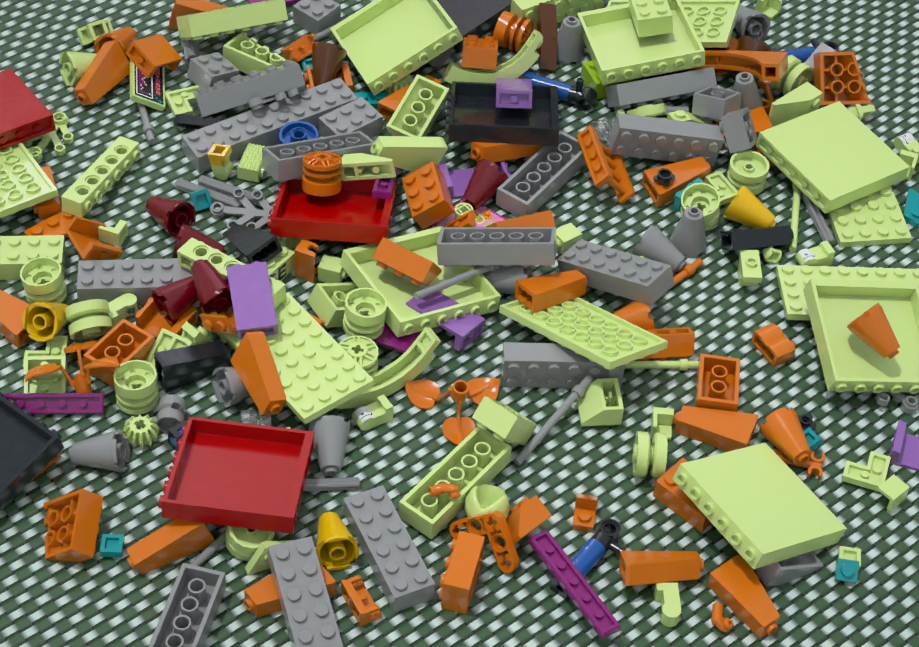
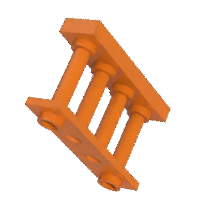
(605, 166)

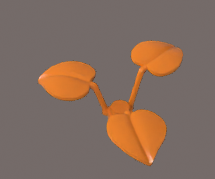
(81, 381)
(425, 392)

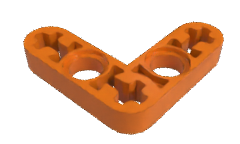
(489, 528)

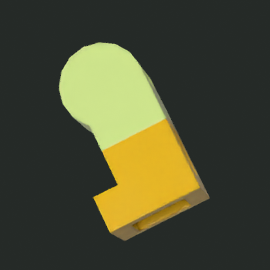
(220, 161)

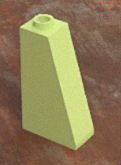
(409, 151)

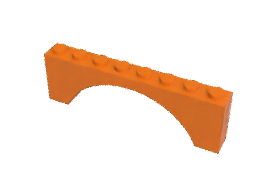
(762, 64)

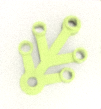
(61, 122)

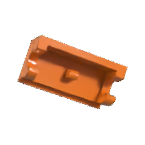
(299, 49)
(305, 261)
(359, 600)

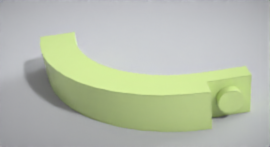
(510, 69)
(401, 370)

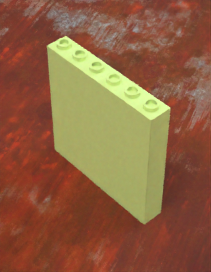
(395, 38)
(624, 56)
(832, 156)
(473, 295)
(844, 357)
(759, 504)

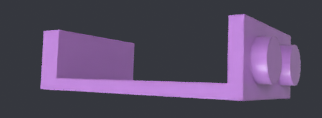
(513, 93)
(458, 179)
(252, 299)
(464, 329)
(905, 448)

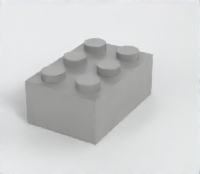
(351, 118)

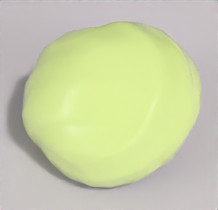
(486, 499)

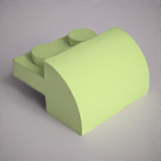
(47, 383)

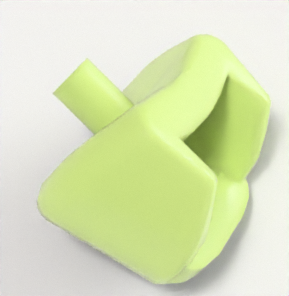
(772, 255)

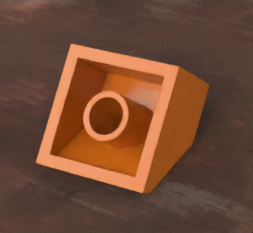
(526, 517)

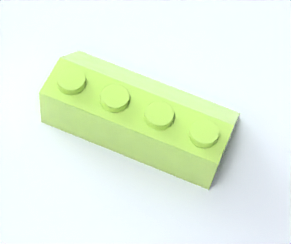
(418, 108)

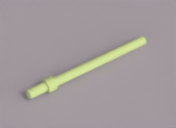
(795, 216)
(682, 365)

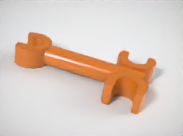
(769, 95)
(813, 464)

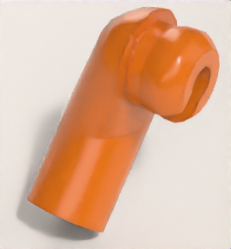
(443, 488)
(718, 620)

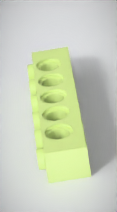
(100, 177)
(195, 250)

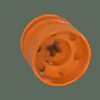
(512, 31)
(321, 173)

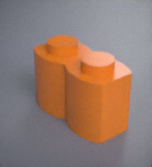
(773, 344)

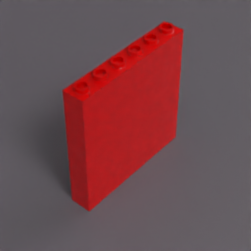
(21, 112)
(344, 217)
(238, 475)

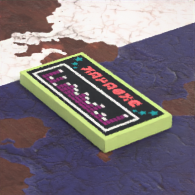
(147, 90)

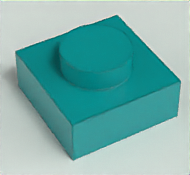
(200, 199)
(812, 439)
(112, 545)
(846, 570)

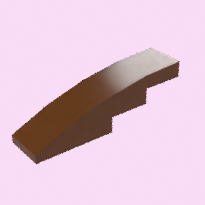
(548, 28)

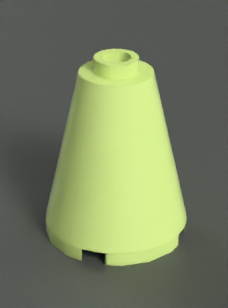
(74, 66)

